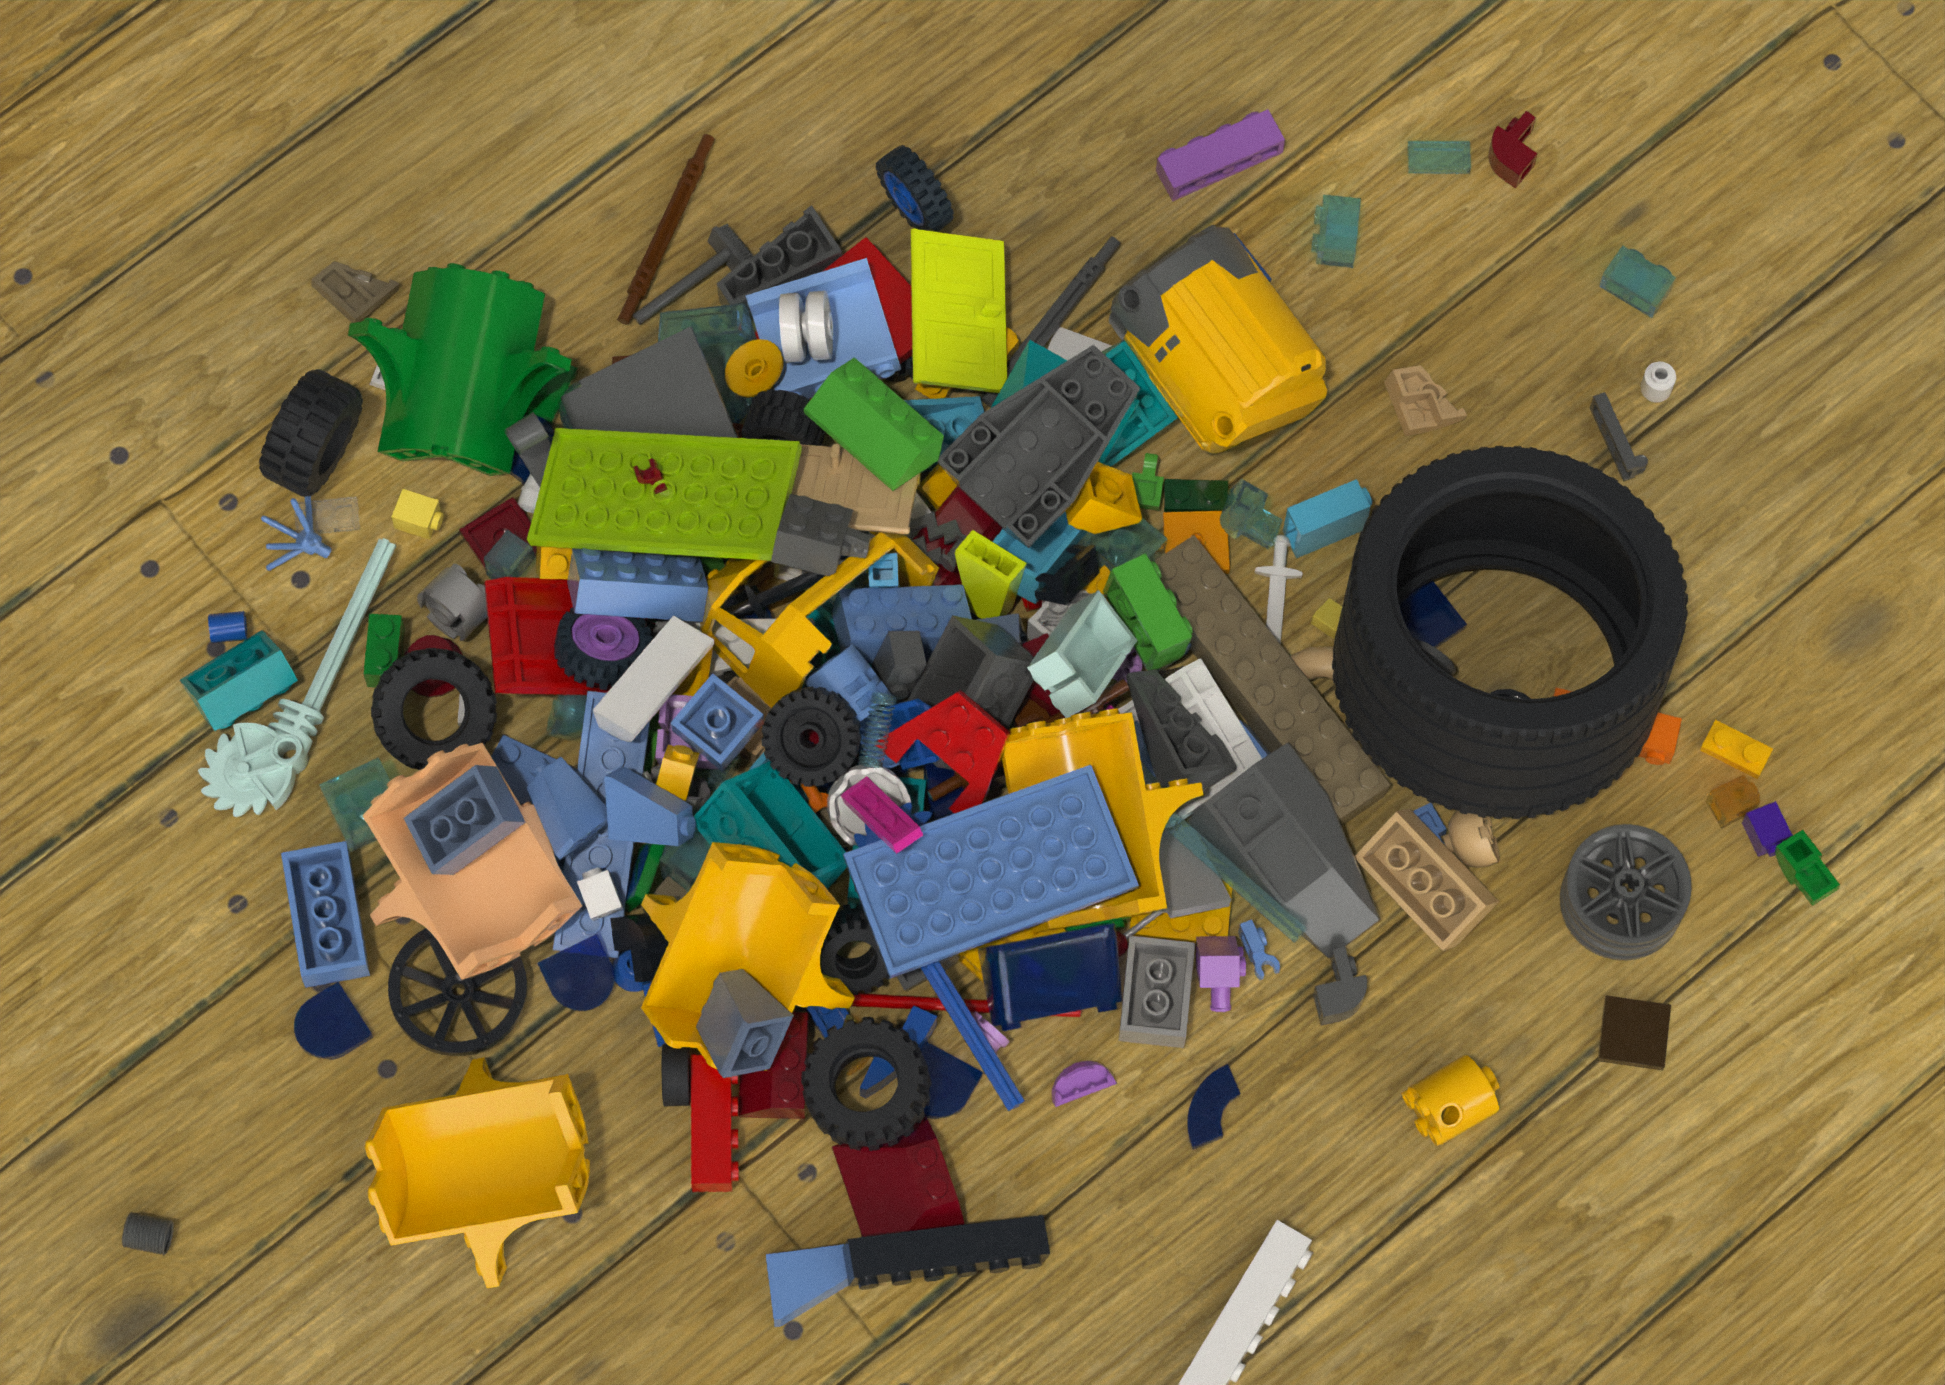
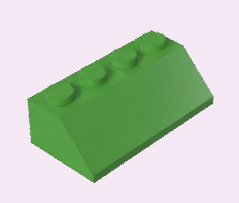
(874, 424)

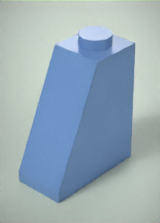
(565, 806)
(645, 811)
(804, 1280)

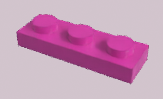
(881, 815)

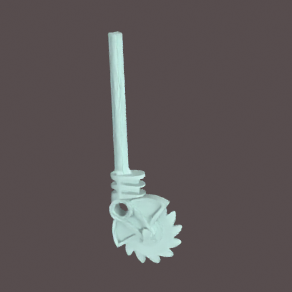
(252, 763)

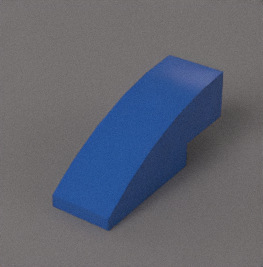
(920, 1027)

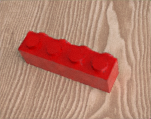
(712, 1129)

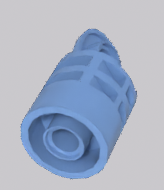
(855, 682)

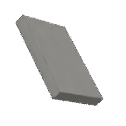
(1187, 881)

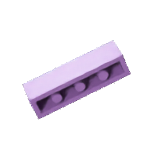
(1219, 154)

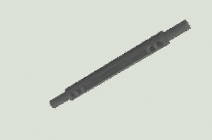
(1063, 305)

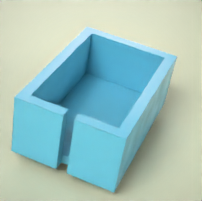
(1044, 556)

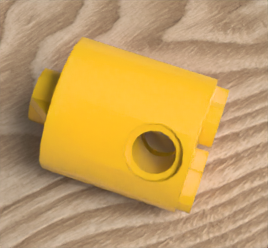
(1452, 1099)

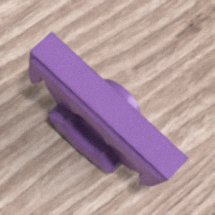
(1080, 1080)

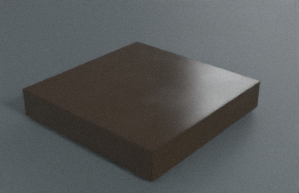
(1634, 1033)

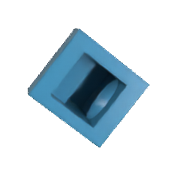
(884, 572)

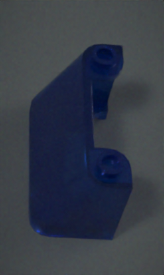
(1051, 975)

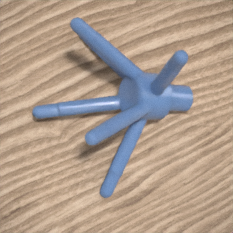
(306, 540)

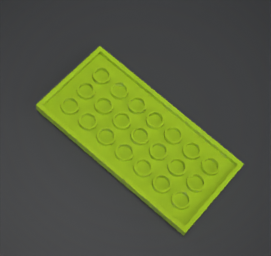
(718, 502)

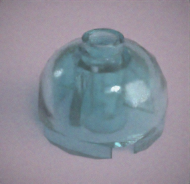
(567, 717)

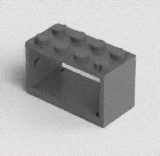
(980, 663)

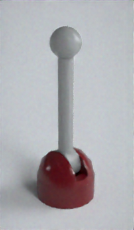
(1122, 939)

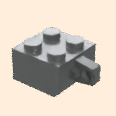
(816, 535)

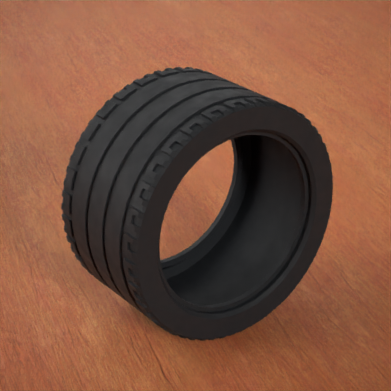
(1529, 517)

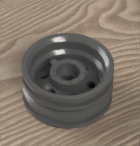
(1587, 916)

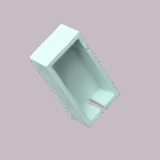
(1082, 654)

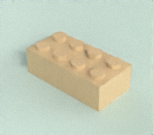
(1426, 879)

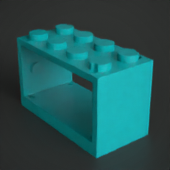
(771, 815)

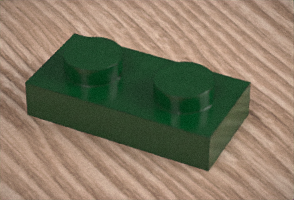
(1194, 495)

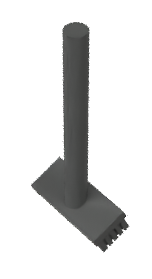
(728, 251)

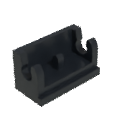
(1071, 577)

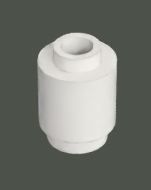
(1658, 381)

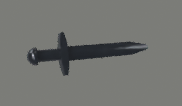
(758, 601)

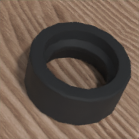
(676, 1076)

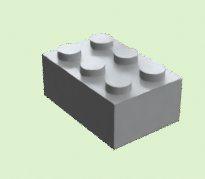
(1156, 991)

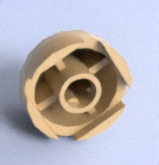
(1472, 840)

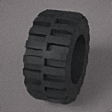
(310, 432)
(422, 666)
(852, 1043)

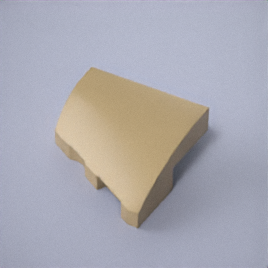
(1420, 401)

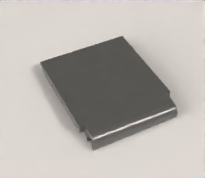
(653, 392)

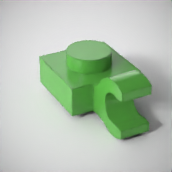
(1147, 485)

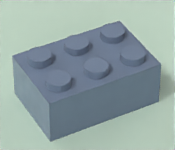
(464, 820)

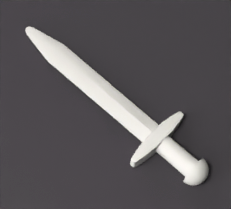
(1278, 574)

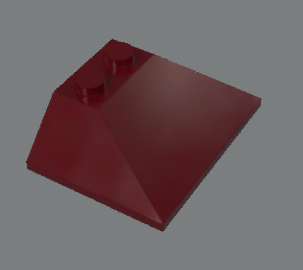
(900, 1184)

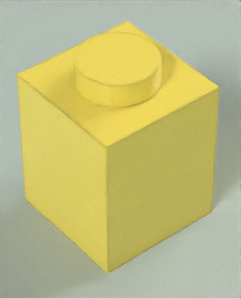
(417, 514)

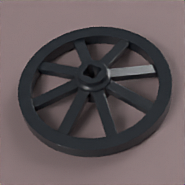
(452, 980)

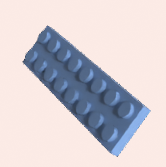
(599, 756)

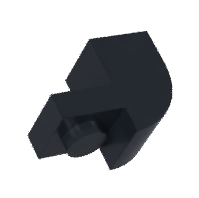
(644, 940)

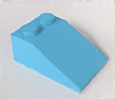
(948, 416)

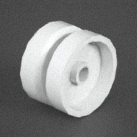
(804, 326)

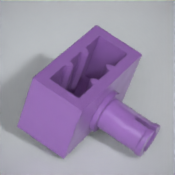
(1219, 968)

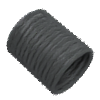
(147, 1233)

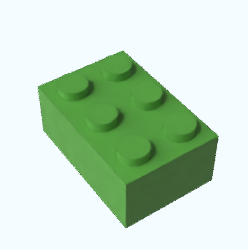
(1148, 612)

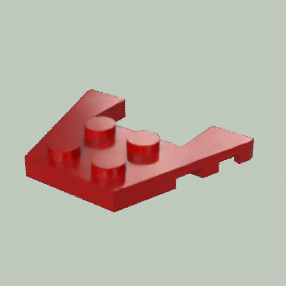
(961, 737)

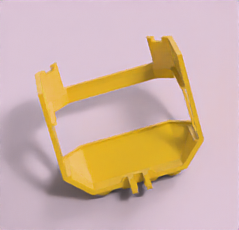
(792, 641)

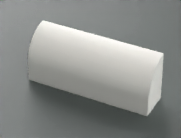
(651, 679)

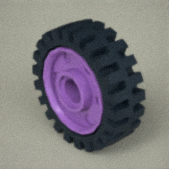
(599, 646)

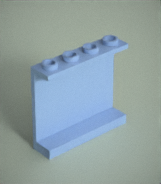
(857, 326)

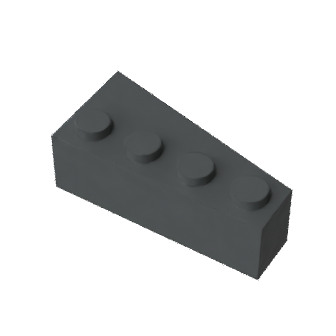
(796, 253)

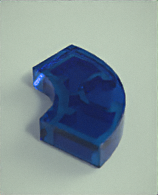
(1208, 1105)

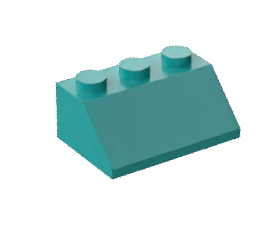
(239, 680)

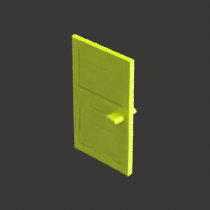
(958, 311)

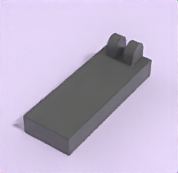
(1615, 439)

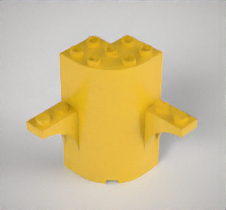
(1138, 810)
(743, 916)
(479, 1163)

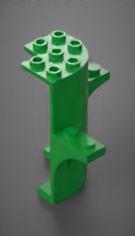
(460, 366)

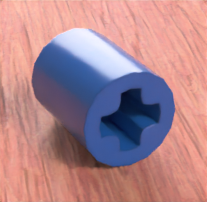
(227, 626)

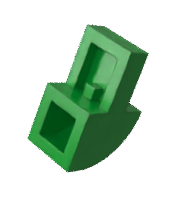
(1803, 866)

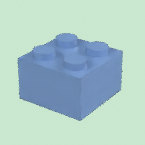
(717, 722)

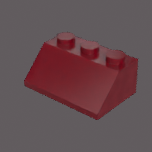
(968, 518)
(779, 1089)

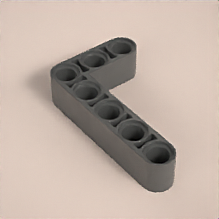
(531, 444)

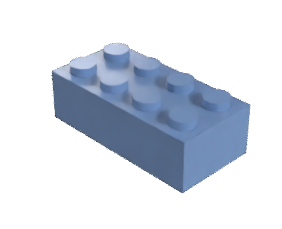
(637, 585)
(868, 614)
(325, 914)

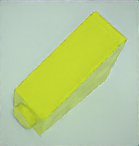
(988, 576)

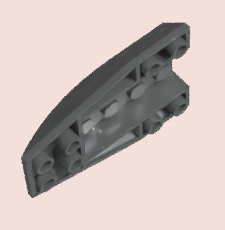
(1041, 444)
(1290, 843)

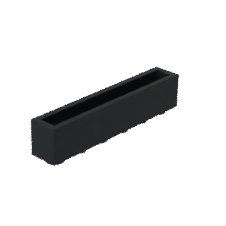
(946, 1251)

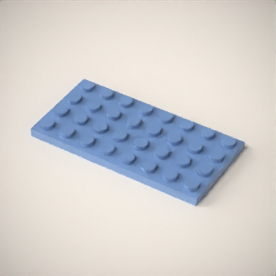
(991, 871)

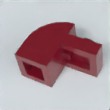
(1509, 154)

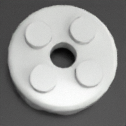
(841, 817)

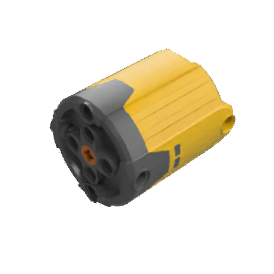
(1219, 342)

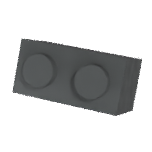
(900, 662)

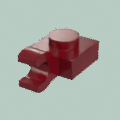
(650, 476)

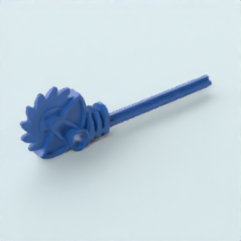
(955, 1004)

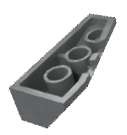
(1174, 736)

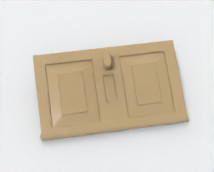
(840, 479)

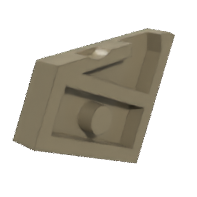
(352, 291)

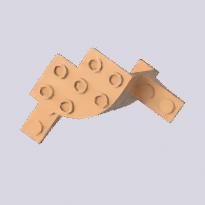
(493, 904)

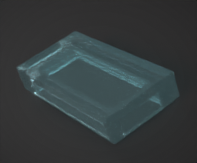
(1439, 157)

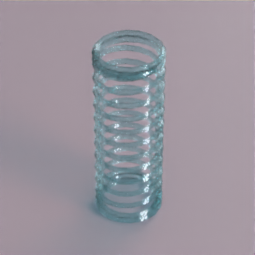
(882, 699)

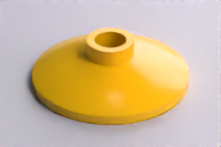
(747, 361)

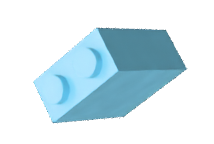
(1327, 518)

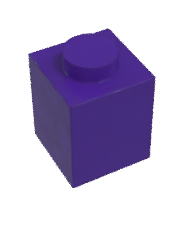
(1766, 828)

